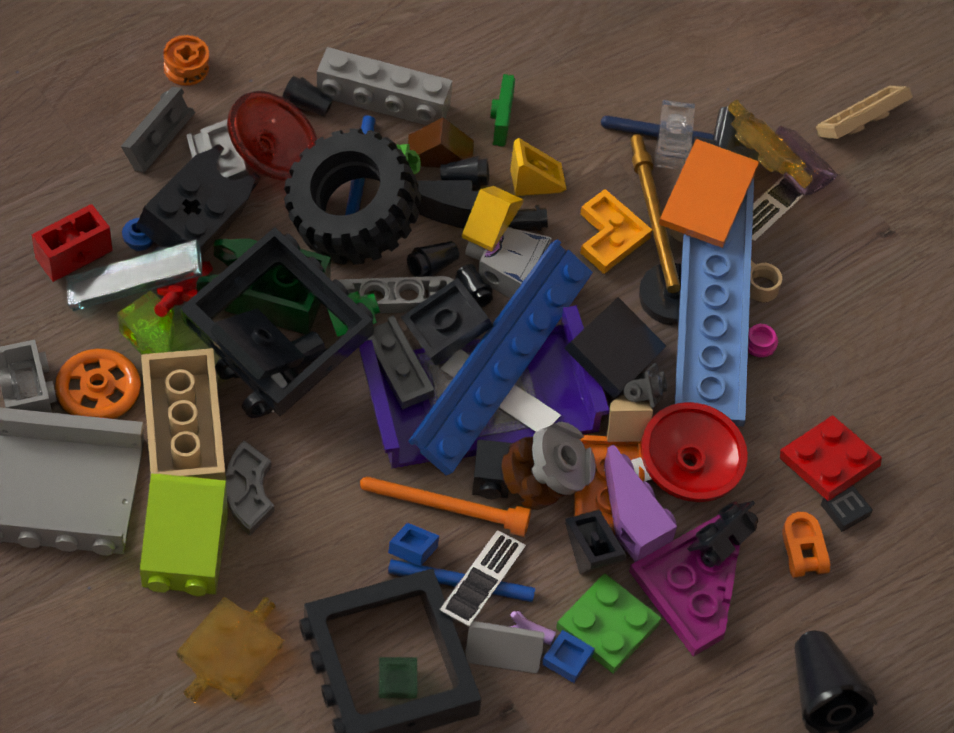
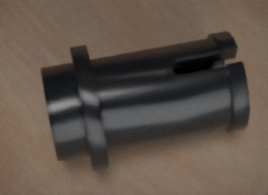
(530, 219)
(474, 284)

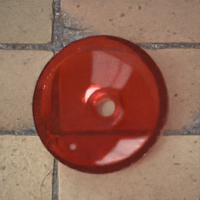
(269, 133)

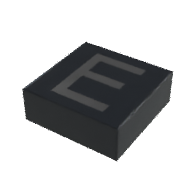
(847, 508)

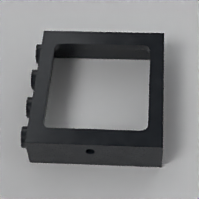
(242, 274)
(407, 717)

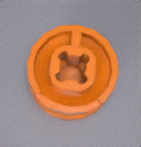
(178, 68)

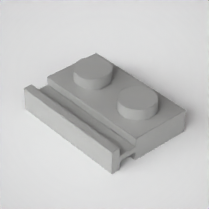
(230, 163)

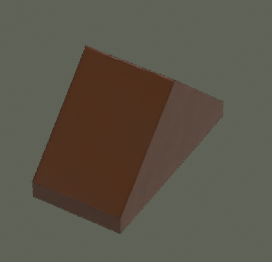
(440, 144)

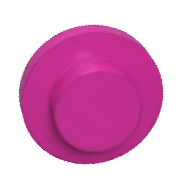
(762, 340)

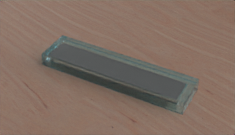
(134, 275)

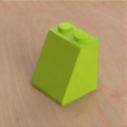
(184, 534)

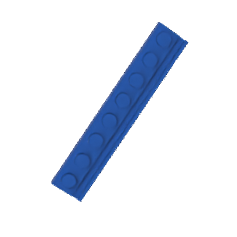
(500, 358)

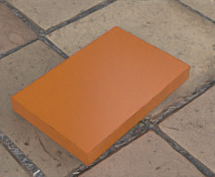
(709, 193)
(595, 494)

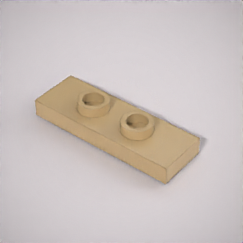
(871, 108)

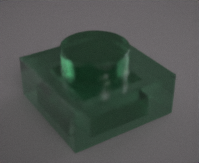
(398, 677)

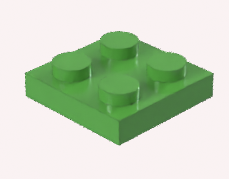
(610, 622)

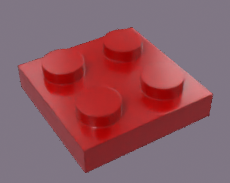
(830, 458)

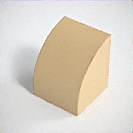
(628, 419)

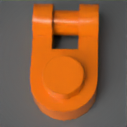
(804, 533)

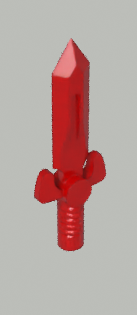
(179, 292)

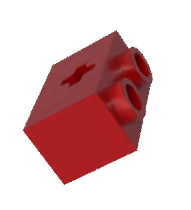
(72, 242)

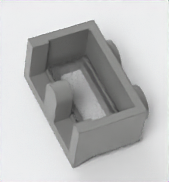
(23, 377)

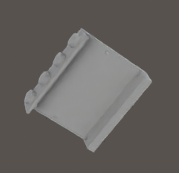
(67, 480)

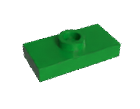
(502, 110)

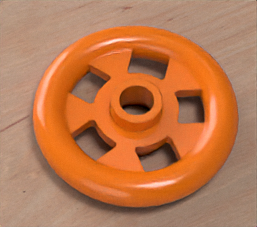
(108, 359)

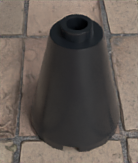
(830, 687)

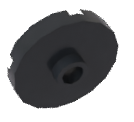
(656, 299)

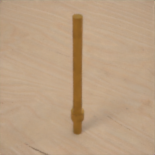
(643, 166)

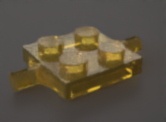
(772, 149)
(229, 648)

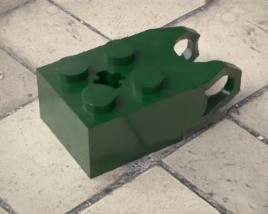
(275, 293)

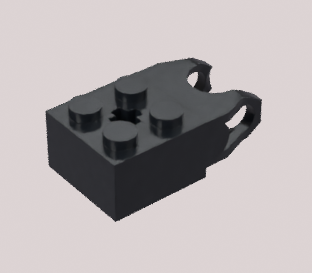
(196, 204)

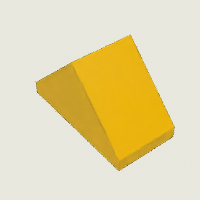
(535, 171)
(491, 216)

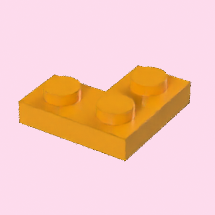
(619, 231)

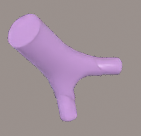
(523, 623)

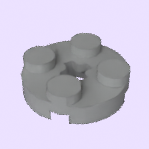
(564, 442)

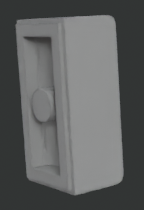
(504, 647)

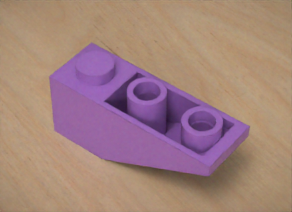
(636, 514)

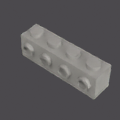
(383, 87)

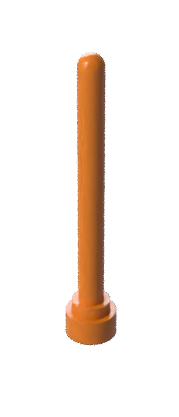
(515, 520)

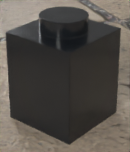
(488, 473)

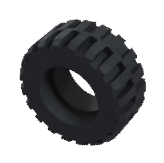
(333, 164)

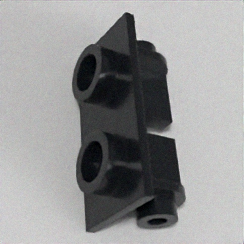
(734, 523)

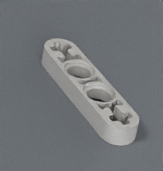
(393, 287)

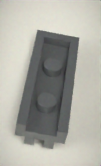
(157, 129)
(400, 364)

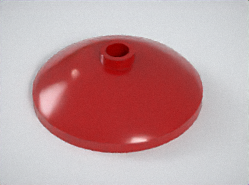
(697, 435)

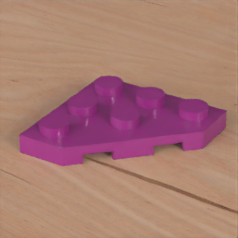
(687, 591)

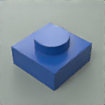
(413, 544)
(568, 656)

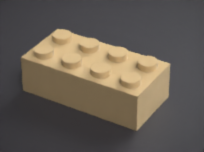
(183, 414)

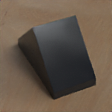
(593, 542)

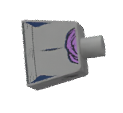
(510, 260)

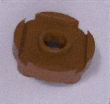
(518, 476)

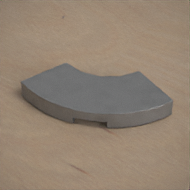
(245, 487)

